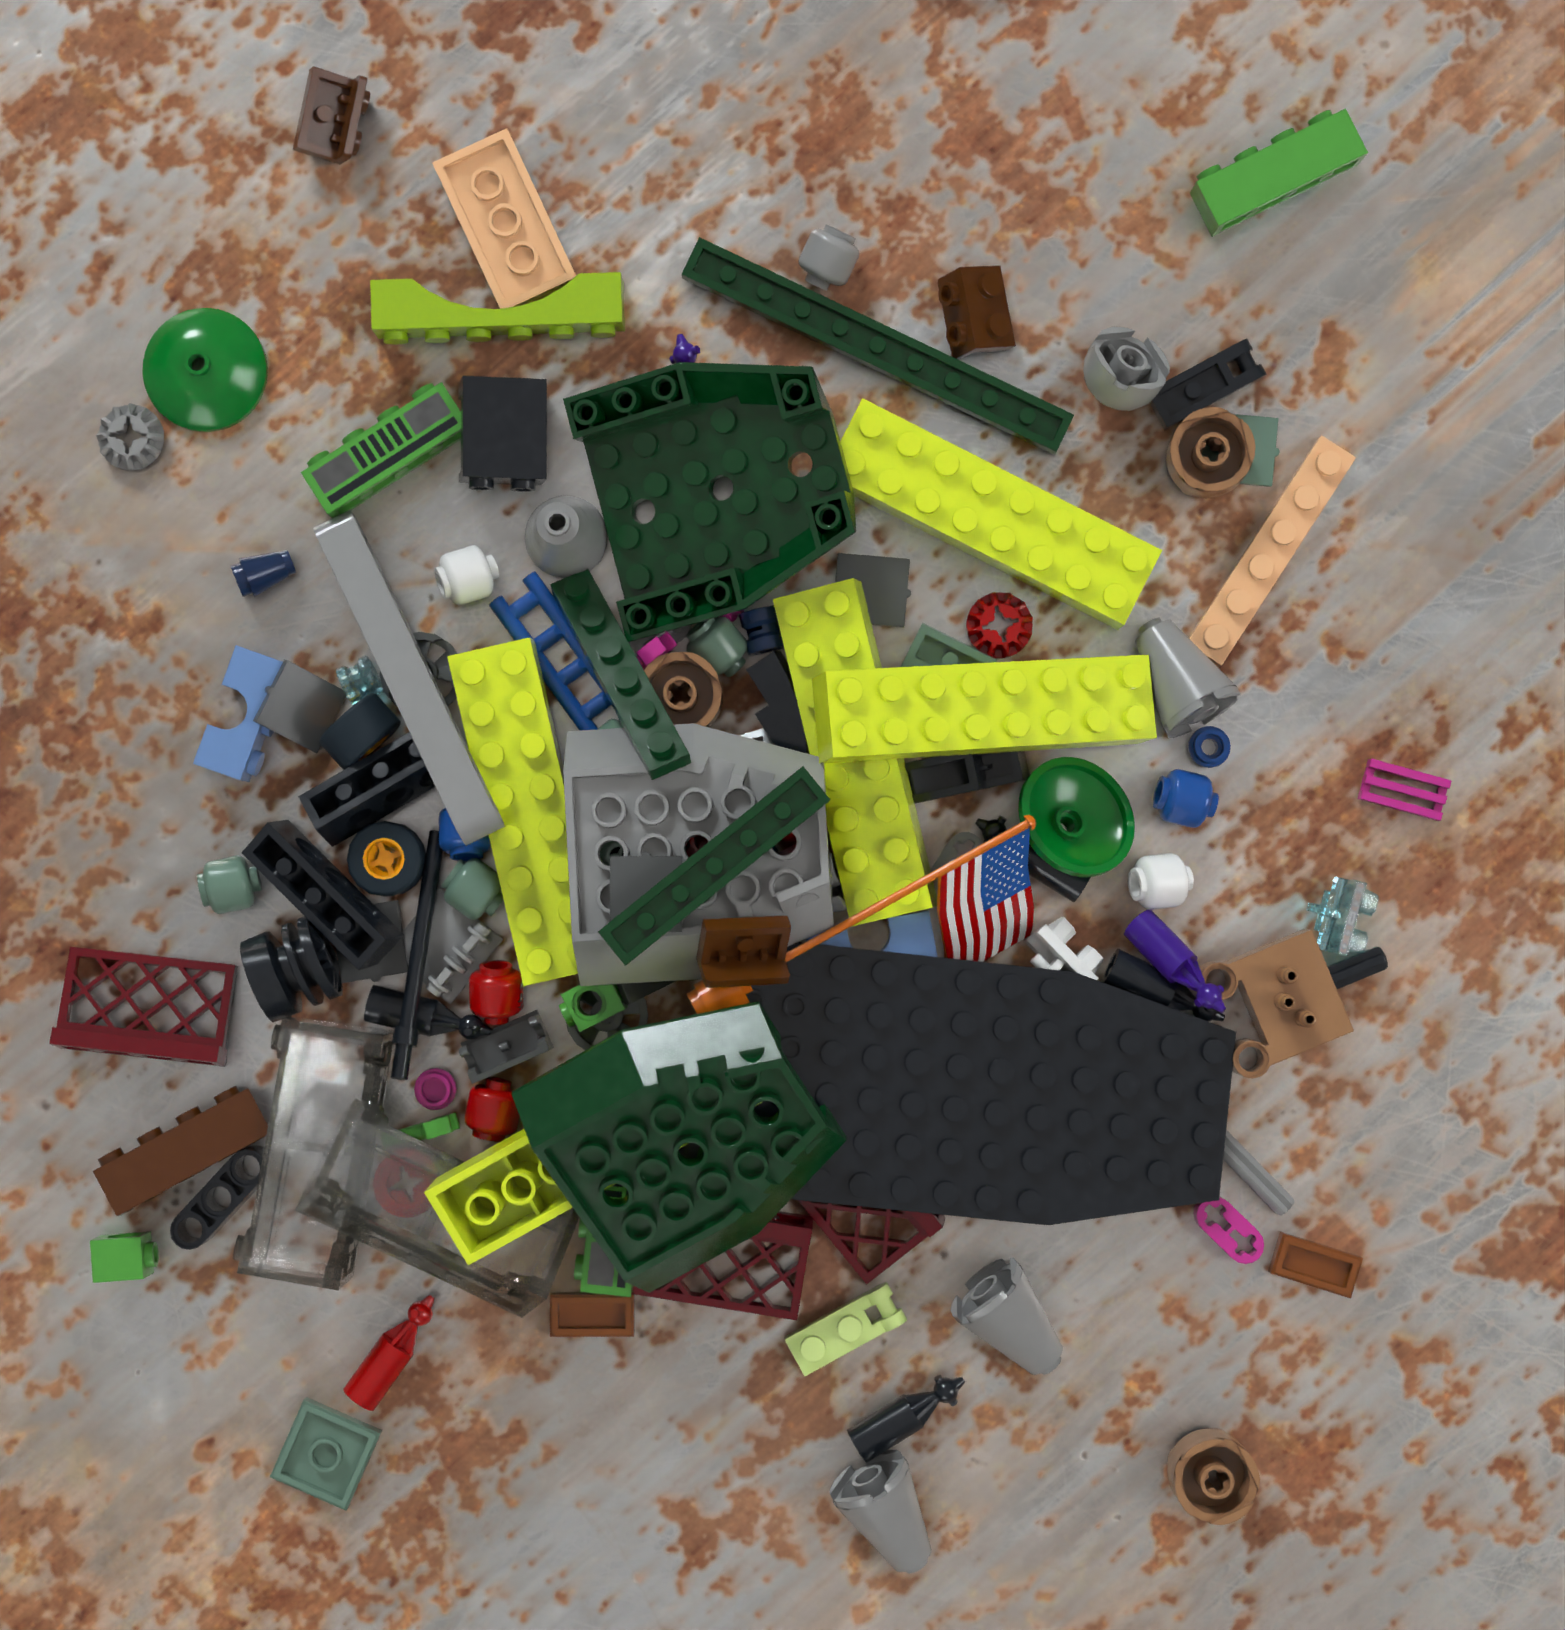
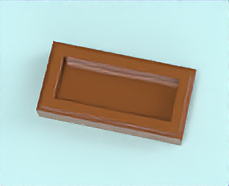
(1315, 1264)
(591, 1315)

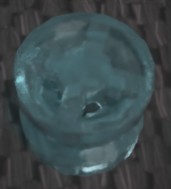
(359, 680)

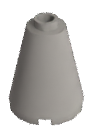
(575, 546)
(1183, 679)
(1009, 1317)
(885, 1509)

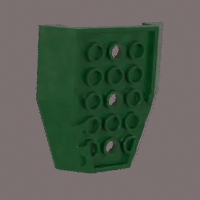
(669, 443)
(643, 1095)

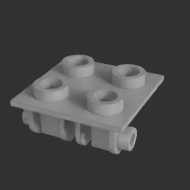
(454, 949)

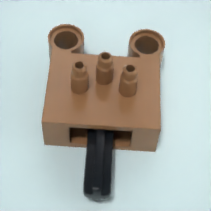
(1292, 996)

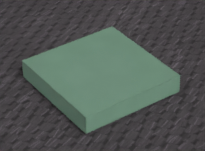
(326, 1453)

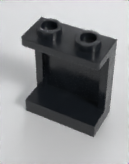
(503, 432)

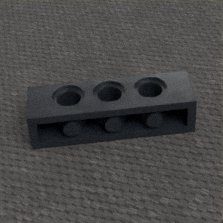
(367, 790)
(322, 894)

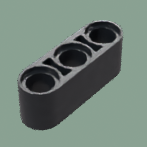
(204, 1207)

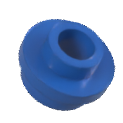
(1220, 740)

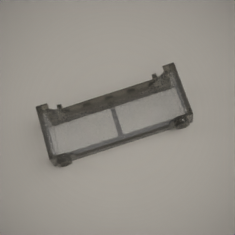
(316, 1081)
(374, 1191)

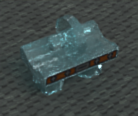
(1339, 915)

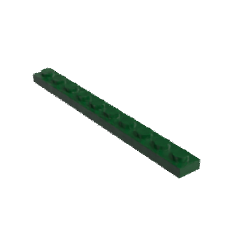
(877, 346)

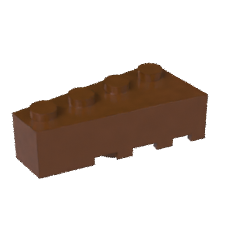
(181, 1151)

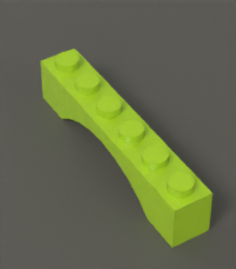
(584, 304)

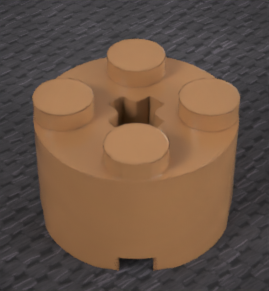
(1222, 433)
(683, 670)
(1237, 1476)

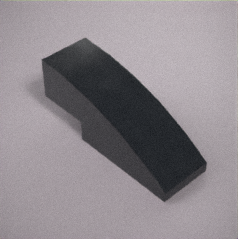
(782, 715)
(961, 774)

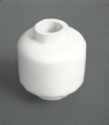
(466, 575)
(1160, 881)

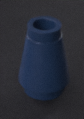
(262, 571)

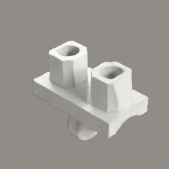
(1054, 954)

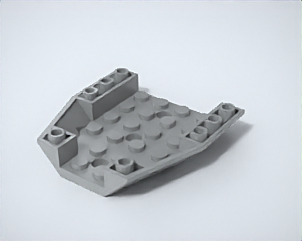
(617, 801)

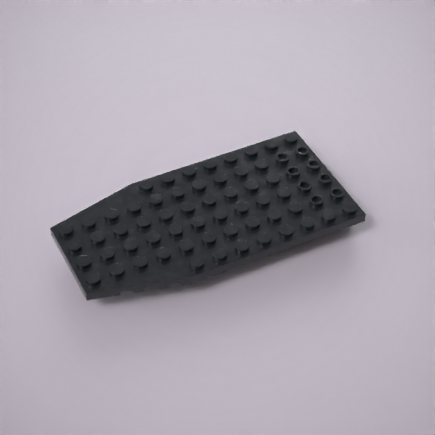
(1000, 1087)

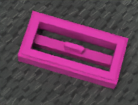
(1438, 798)

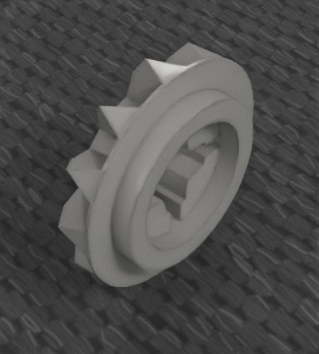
(142, 450)

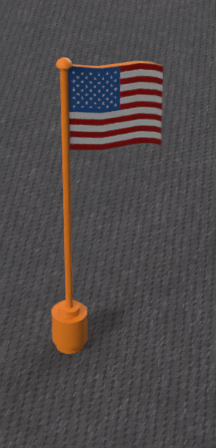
(980, 909)

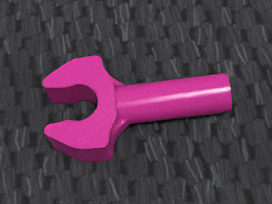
(655, 648)

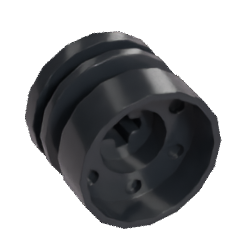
(300, 965)

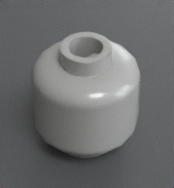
(828, 257)

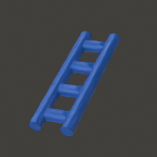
(555, 681)

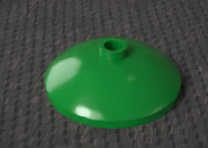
(226, 385)
(1090, 808)

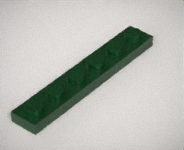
(620, 674)
(714, 865)

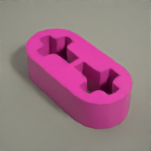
(1221, 1235)

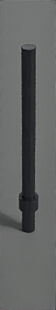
(406, 1035)

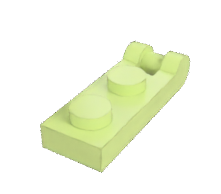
(844, 1329)

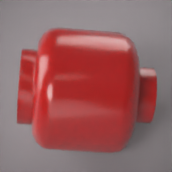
(495, 992)
(492, 1110)

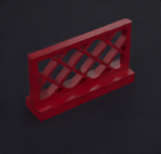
(136, 1042)
(925, 1223)
(782, 1230)

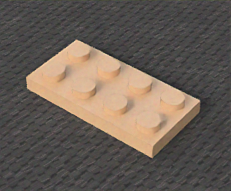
(504, 220)

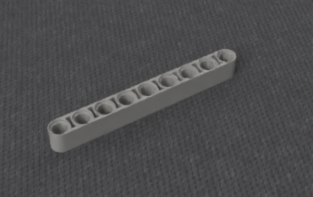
(409, 678)

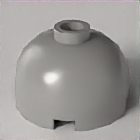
(1124, 370)

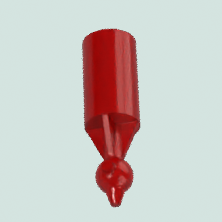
(388, 1357)

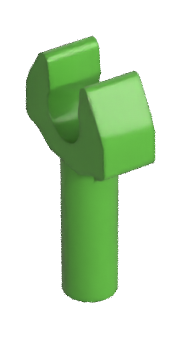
(434, 1127)

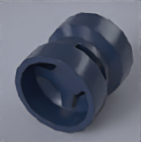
(762, 630)

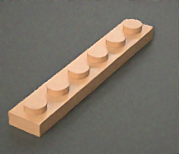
(1271, 549)

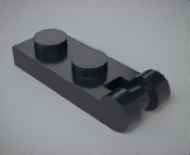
(1206, 384)

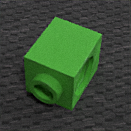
(574, 1015)
(123, 1256)

